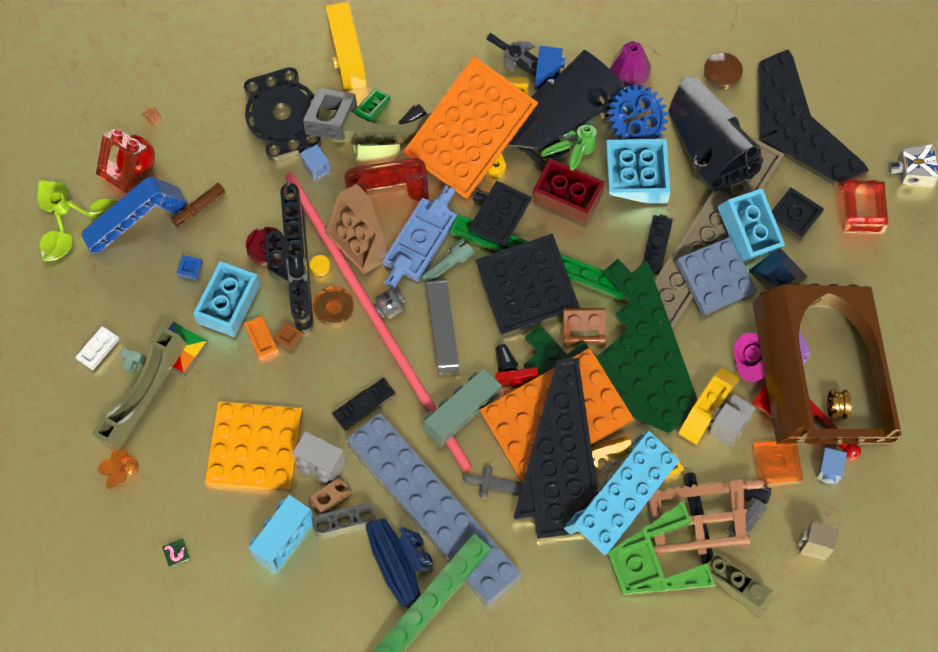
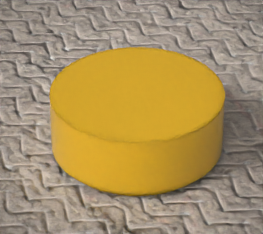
(320, 265)

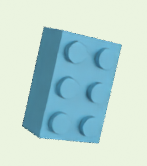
(751, 225)
(227, 299)
(281, 534)

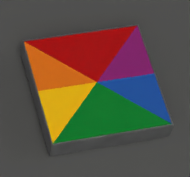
(191, 352)

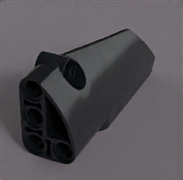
(569, 101)
(713, 137)

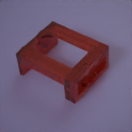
(108, 170)
(868, 225)

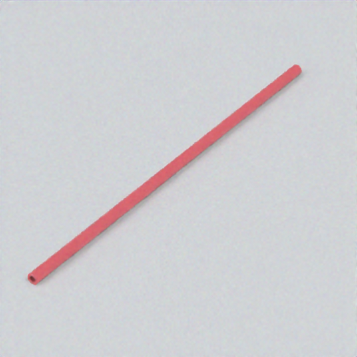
(376, 319)

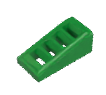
(375, 110)

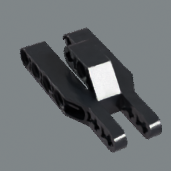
(294, 268)

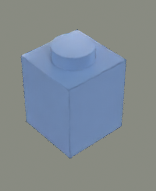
(315, 162)
(831, 466)

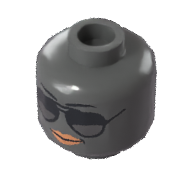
(389, 303)

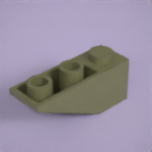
(740, 584)

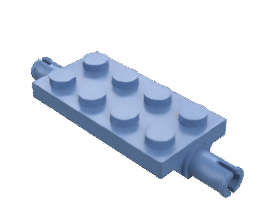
(420, 238)

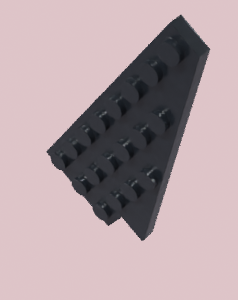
(561, 463)

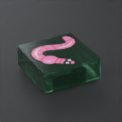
(176, 553)

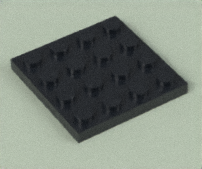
(527, 284)

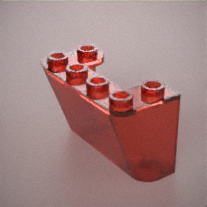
(391, 174)

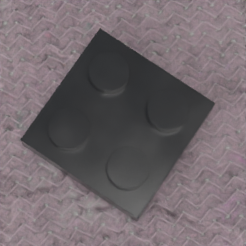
(796, 213)

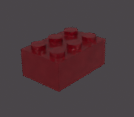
(568, 191)

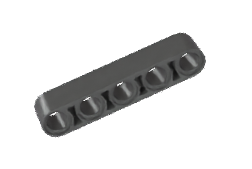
(442, 327)

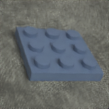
(716, 276)

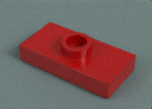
(516, 378)

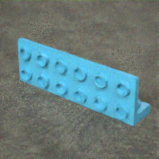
(624, 493)

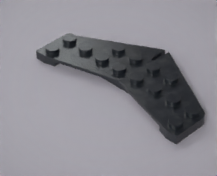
(797, 134)

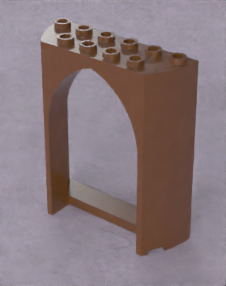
(778, 326)

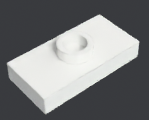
(97, 348)

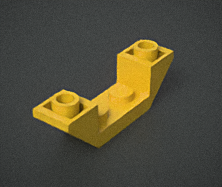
(705, 407)

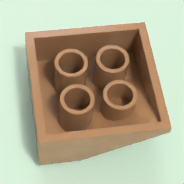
(357, 229)

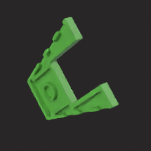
(638, 564)

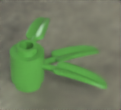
(584, 144)

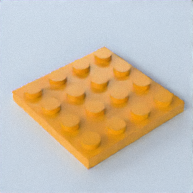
(254, 446)

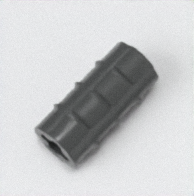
(754, 512)

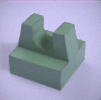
(132, 360)

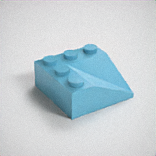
(638, 169)

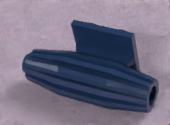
(399, 559)

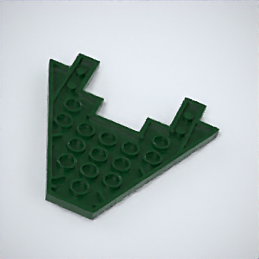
(640, 363)

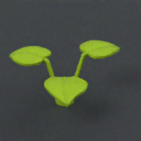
(54, 197)

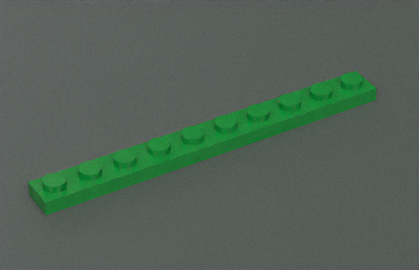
(577, 271)

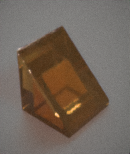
(152, 115)

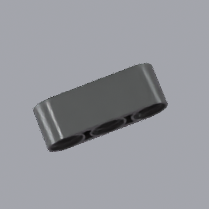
(333, 518)

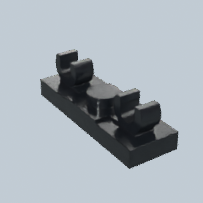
(657, 242)
(363, 404)

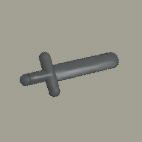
(488, 482)

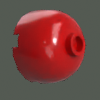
(145, 159)

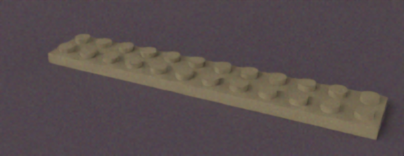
(707, 230)

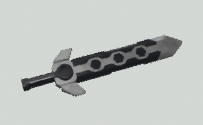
(516, 54)

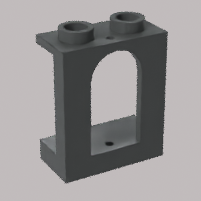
(334, 100)

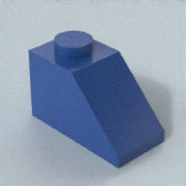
(548, 64)

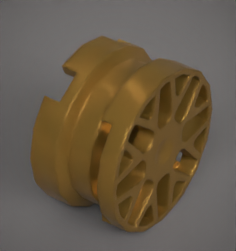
(839, 404)

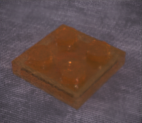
(777, 463)

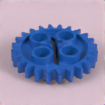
(631, 99)

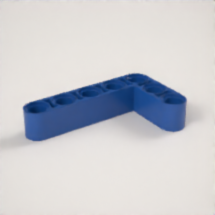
(130, 209)

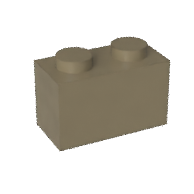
(818, 540)

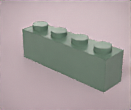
(461, 407)

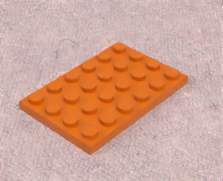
(471, 127)
(518, 414)

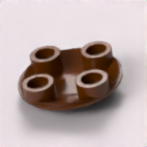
(723, 69)

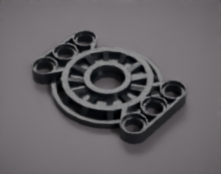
(266, 99)

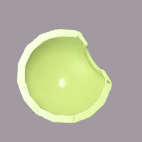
(375, 153)

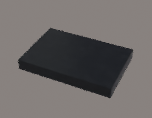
(500, 214)

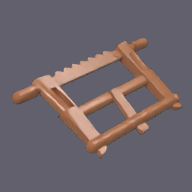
(738, 514)

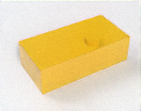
(346, 46)

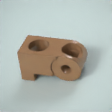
(329, 496)

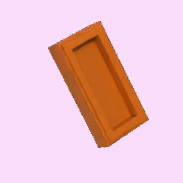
(260, 337)

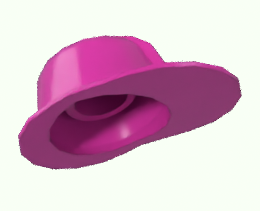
(749, 357)

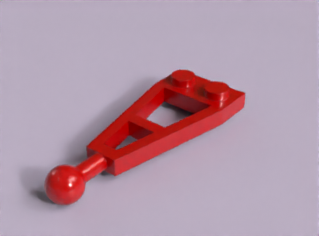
(762, 403)

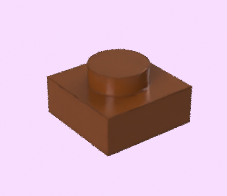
(288, 336)

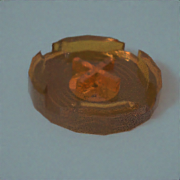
(333, 306)

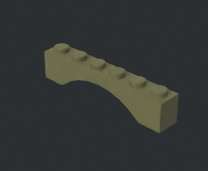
(361, 131)
(119, 422)

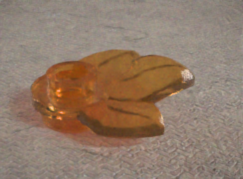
(116, 468)

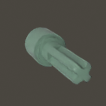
(457, 254)

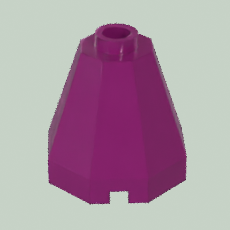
(631, 64)

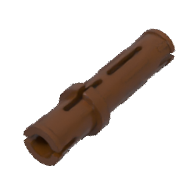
(190, 211)

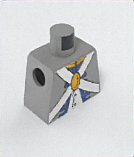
(916, 166)

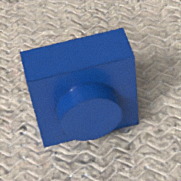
(189, 267)

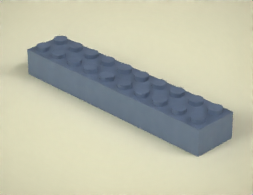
(430, 505)

